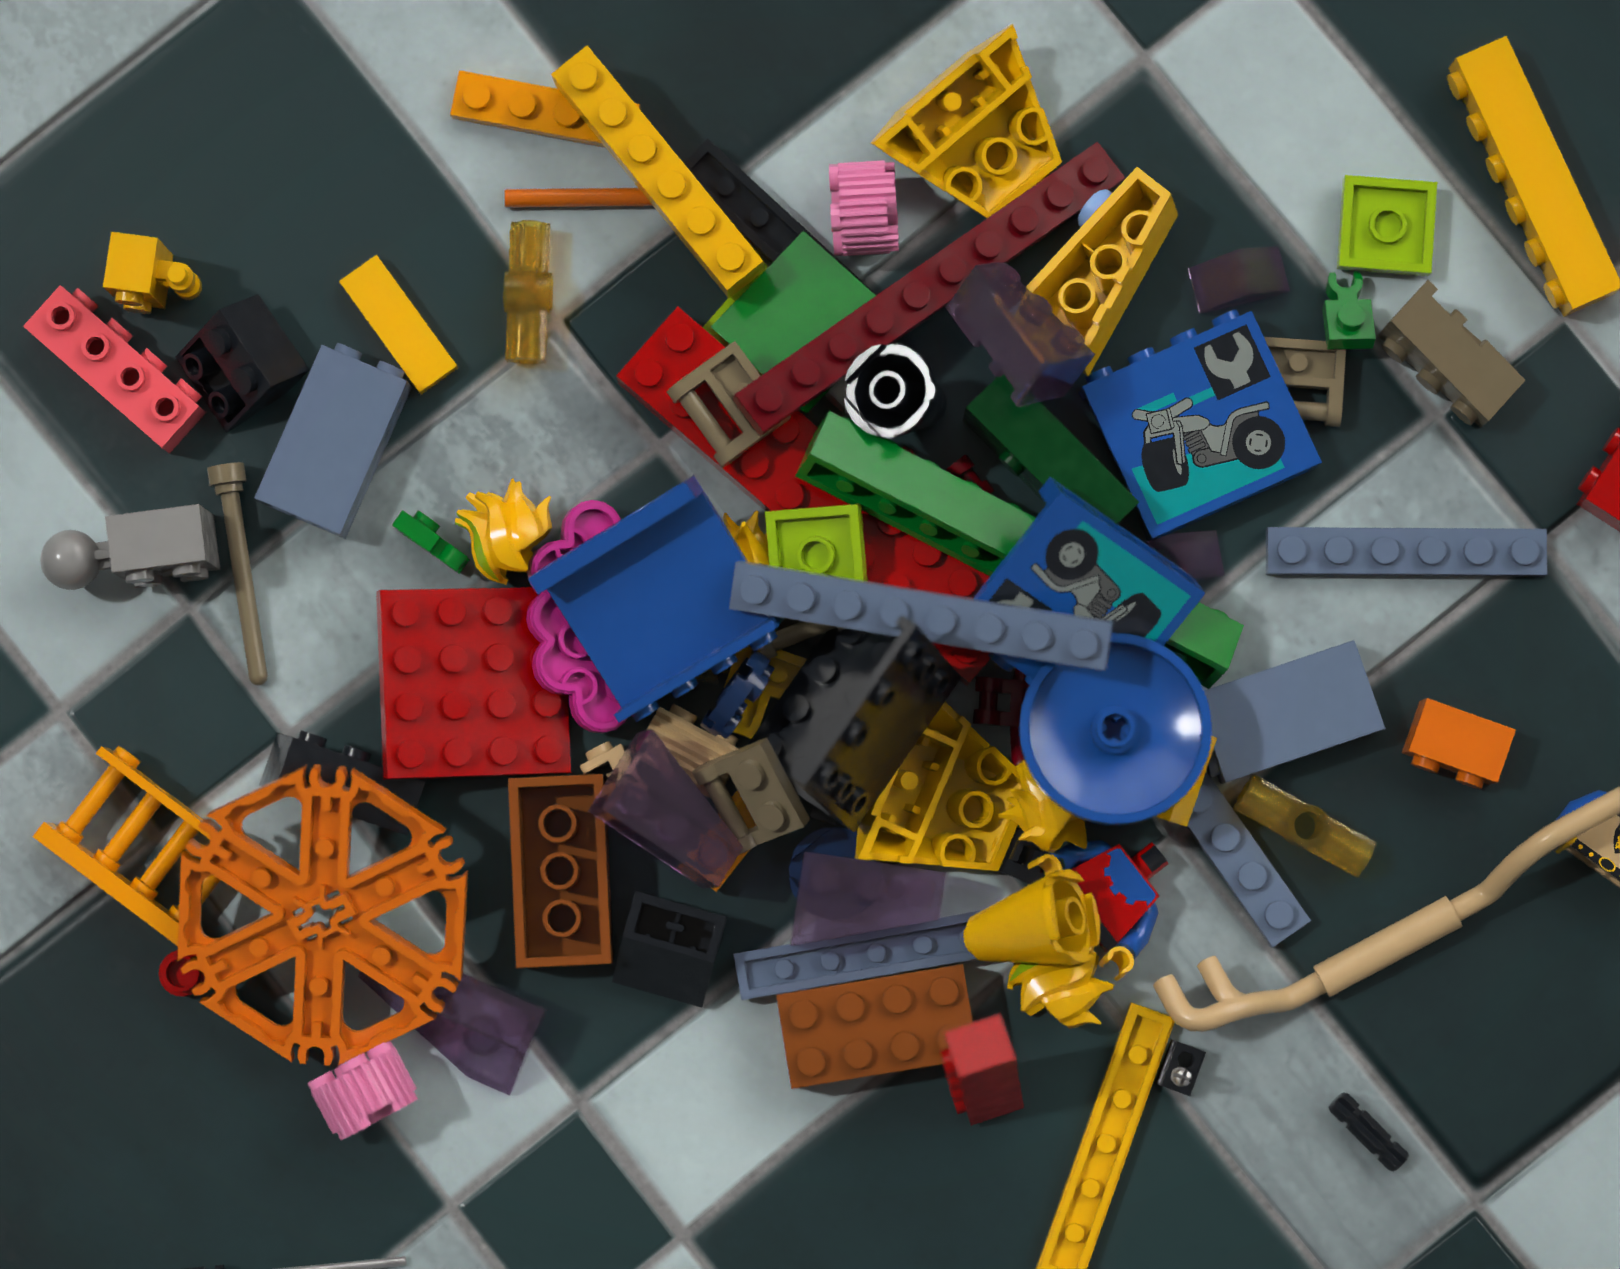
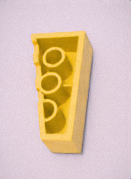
(1107, 259)

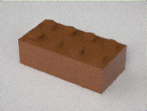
(560, 872)
(872, 1025)

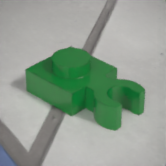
(1347, 318)
(423, 533)

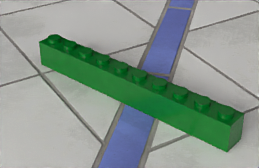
(967, 522)

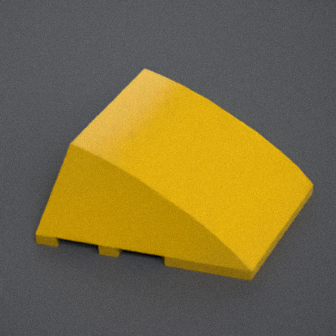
(976, 128)
(944, 802)

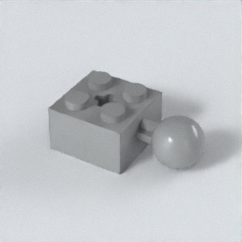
(138, 549)

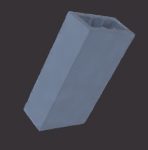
(334, 439)
(1290, 712)

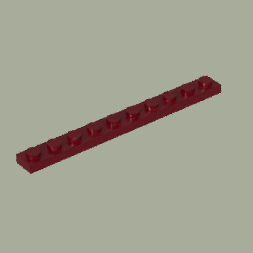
(925, 289)

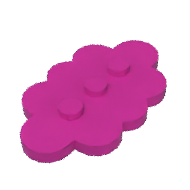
(560, 659)

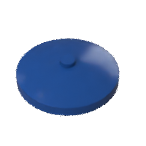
(1118, 738)

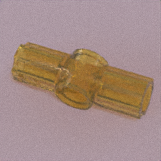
(528, 292)
(1330, 839)

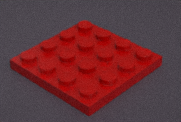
(464, 687)

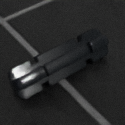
(1368, 1131)

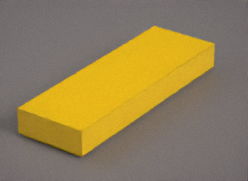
(398, 324)

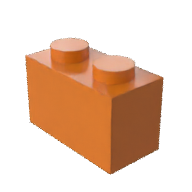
(1458, 743)

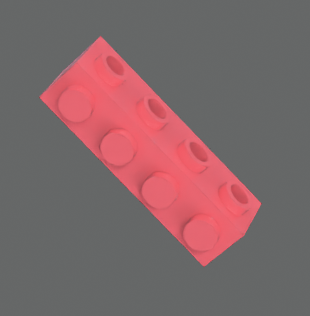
(115, 369)

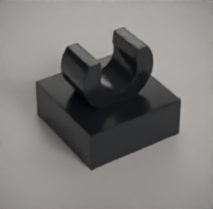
(1019, 856)

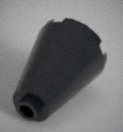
(893, 392)

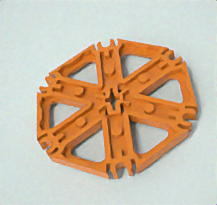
(321, 959)

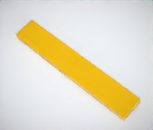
(1106, 1139)

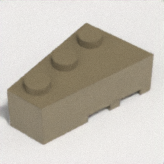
(1450, 357)

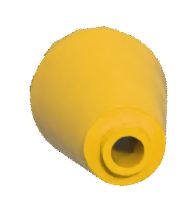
(1038, 924)

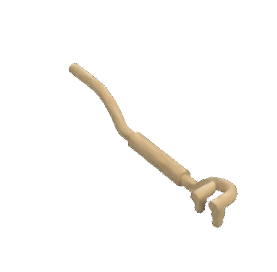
(1385, 945)

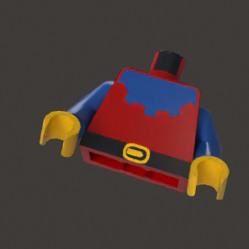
(1120, 891)

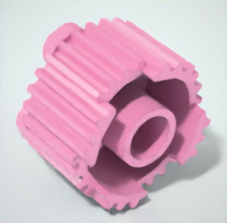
(863, 208)
(363, 1090)

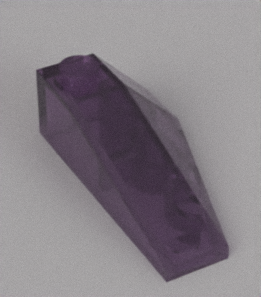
(479, 1029)

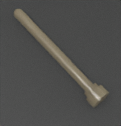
(228, 483)

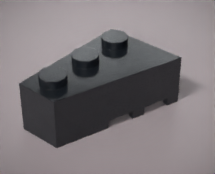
(309, 749)

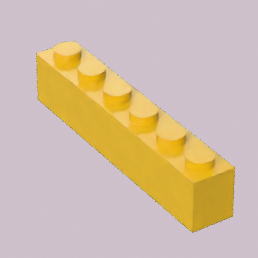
(658, 172)
(1533, 176)

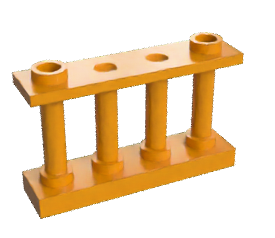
(103, 865)

